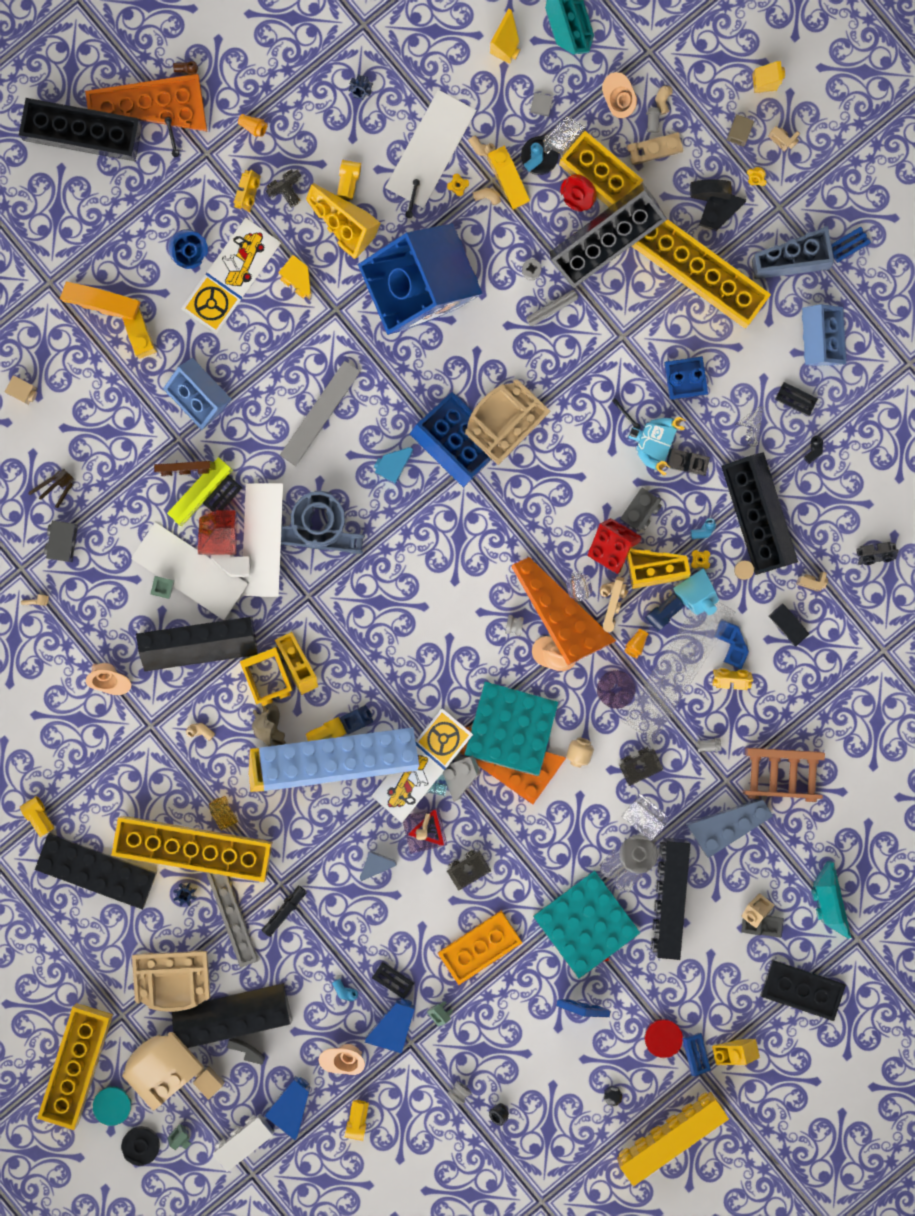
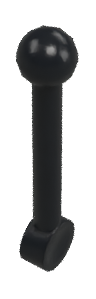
(175, 153)
(409, 214)
(635, 425)

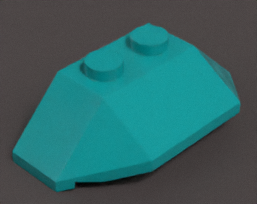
(570, 25)
(830, 901)

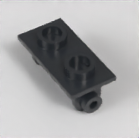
(886, 552)

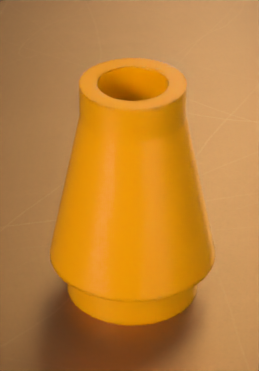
(254, 125)
(636, 644)

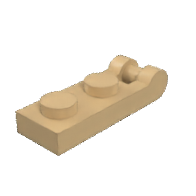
(655, 148)
(614, 605)

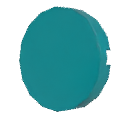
(111, 1106)

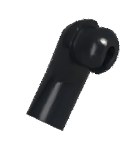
(816, 449)

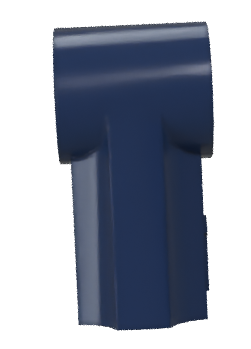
(661, 615)

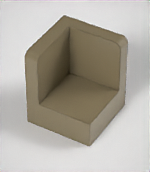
(740, 130)

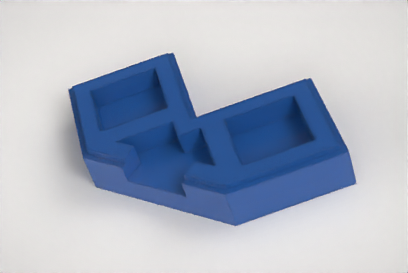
(738, 649)

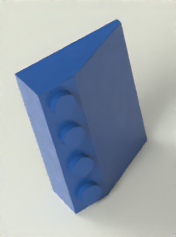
(445, 439)

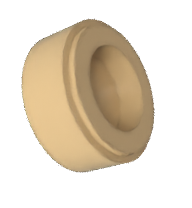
(744, 570)

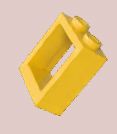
(257, 659)

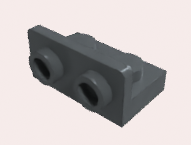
(641, 509)

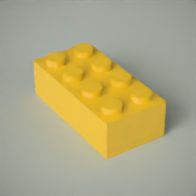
(605, 171)

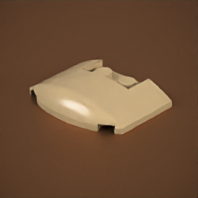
(505, 419)
(171, 980)
(160, 1068)

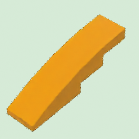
(100, 300)

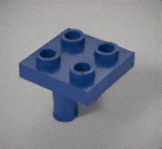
(686, 378)

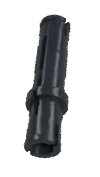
(287, 907)

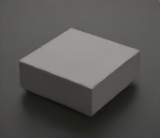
(541, 104)

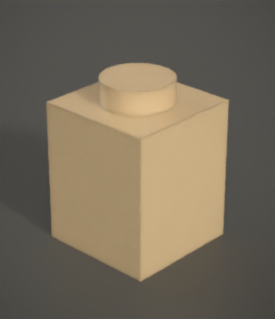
(21, 390)
(208, 1082)

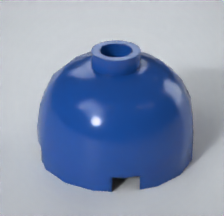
(187, 248)

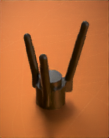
(62, 479)

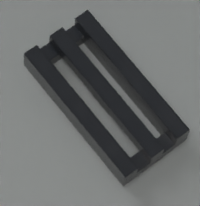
(782, 392)
(218, 489)
(398, 974)

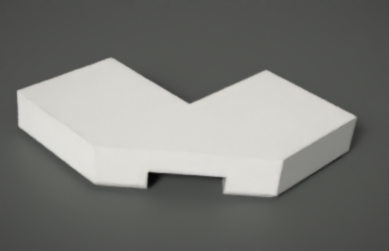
(233, 565)

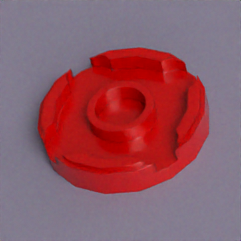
(578, 192)
(663, 1038)

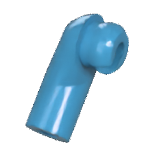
(536, 157)
(705, 531)
(344, 992)

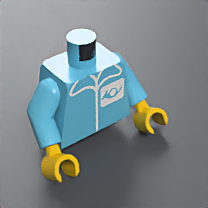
(656, 441)

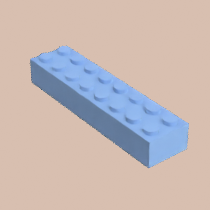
(338, 759)

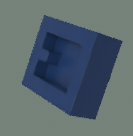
(356, 719)

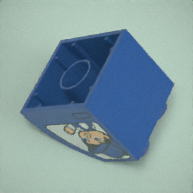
(419, 277)

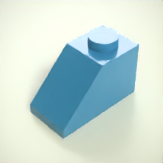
(393, 464)

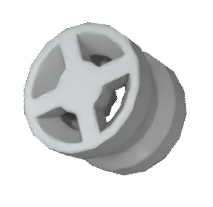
(530, 272)
(514, 625)
(459, 1093)

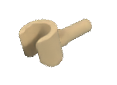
(41, 600)
(421, 834)

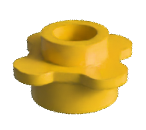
(757, 176)
(459, 191)
(705, 558)

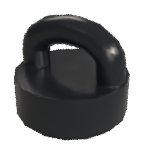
(499, 1114)

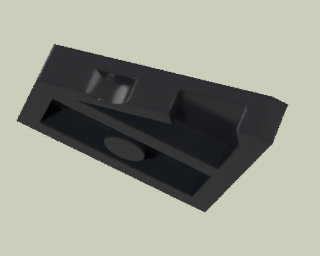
(720, 210)

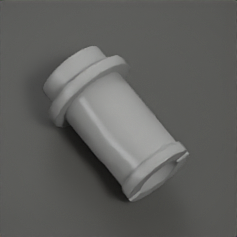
(653, 119)
(709, 745)

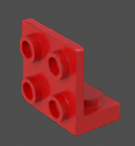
(612, 544)

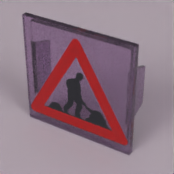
(435, 831)

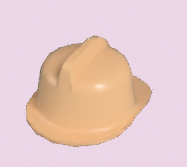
(619, 95)
(548, 655)
(106, 679)
(344, 1060)

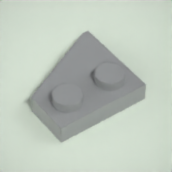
(460, 776)

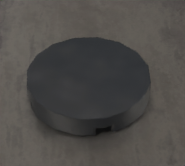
(549, 160)
(140, 1146)

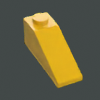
(508, 177)
(139, 336)
(297, 663)

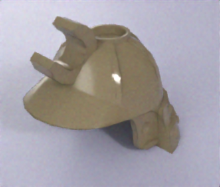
(266, 726)

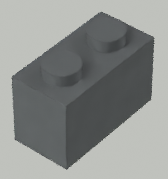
(61, 541)

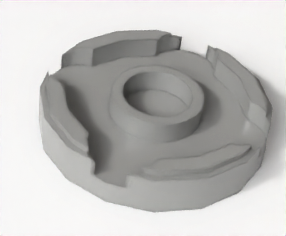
(638, 854)

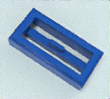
(863, 236)
(693, 1054)

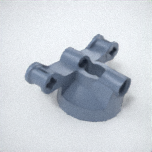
(332, 537)

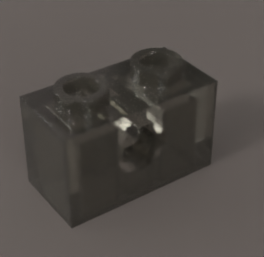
(633, 775)
(479, 869)

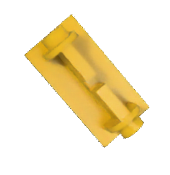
(250, 182)
(742, 679)

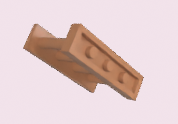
(775, 757)

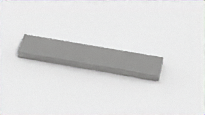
(320, 413)
(233, 919)

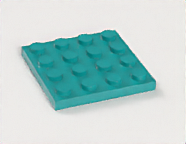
(511, 728)
(586, 924)

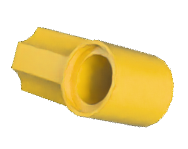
(349, 175)
(330, 729)
(35, 812)
(356, 1124)

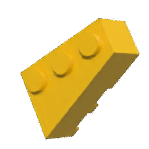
(656, 568)

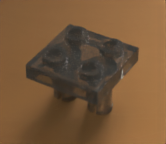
(285, 188)

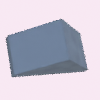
(376, 864)

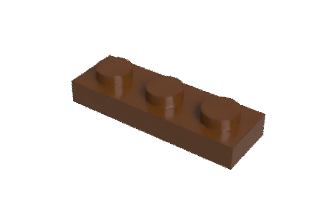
(184, 468)

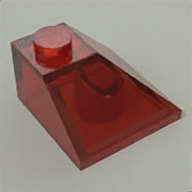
(218, 533)

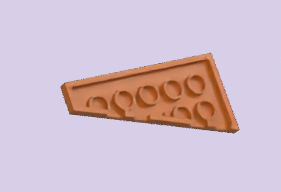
(154, 101)
(566, 621)
(522, 783)

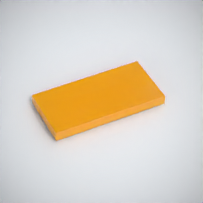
(479, 947)

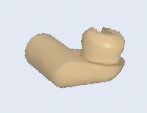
(661, 97)
(480, 149)
(488, 193)
(606, 590)
(199, 729)

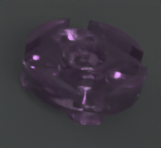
(624, 696)

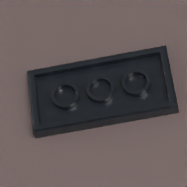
(803, 990)

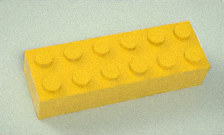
(75, 1066)
(671, 1138)

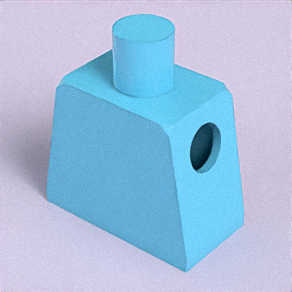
(698, 593)

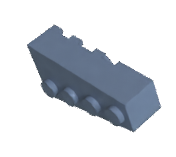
(795, 256)
(727, 826)

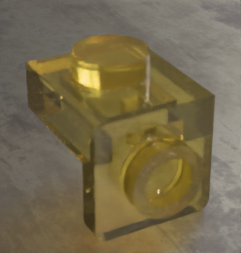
(222, 812)

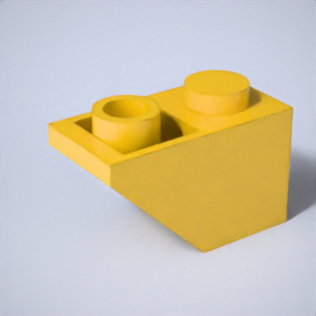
(768, 77)
(297, 275)
(736, 1052)

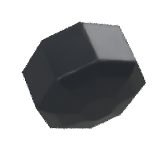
(612, 1096)

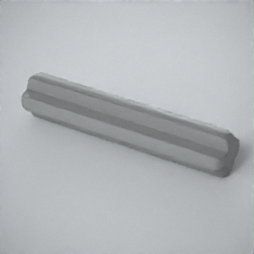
(552, 308)

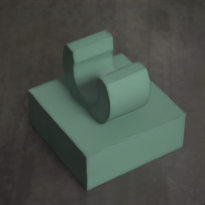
(162, 587)
(439, 1015)
(179, 1137)

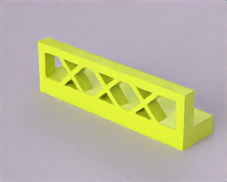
(199, 492)

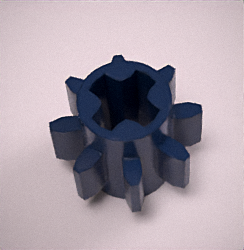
(360, 87)
(186, 889)

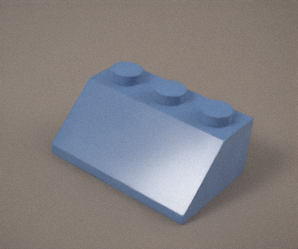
(823, 335)
(196, 393)

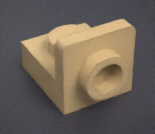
(780, 138)
(809, 581)
(757, 910)

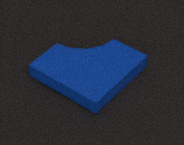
(583, 1009)

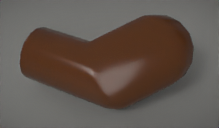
(187, 67)

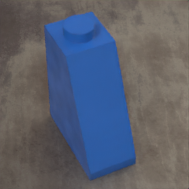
(393, 1027)
(290, 1107)

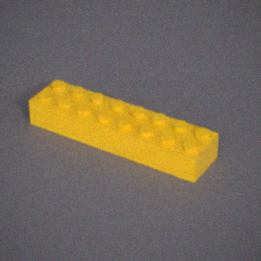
(703, 272)
(192, 848)

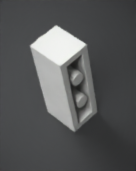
(243, 1141)

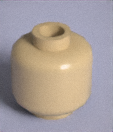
(580, 752)

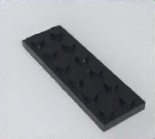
(95, 871)

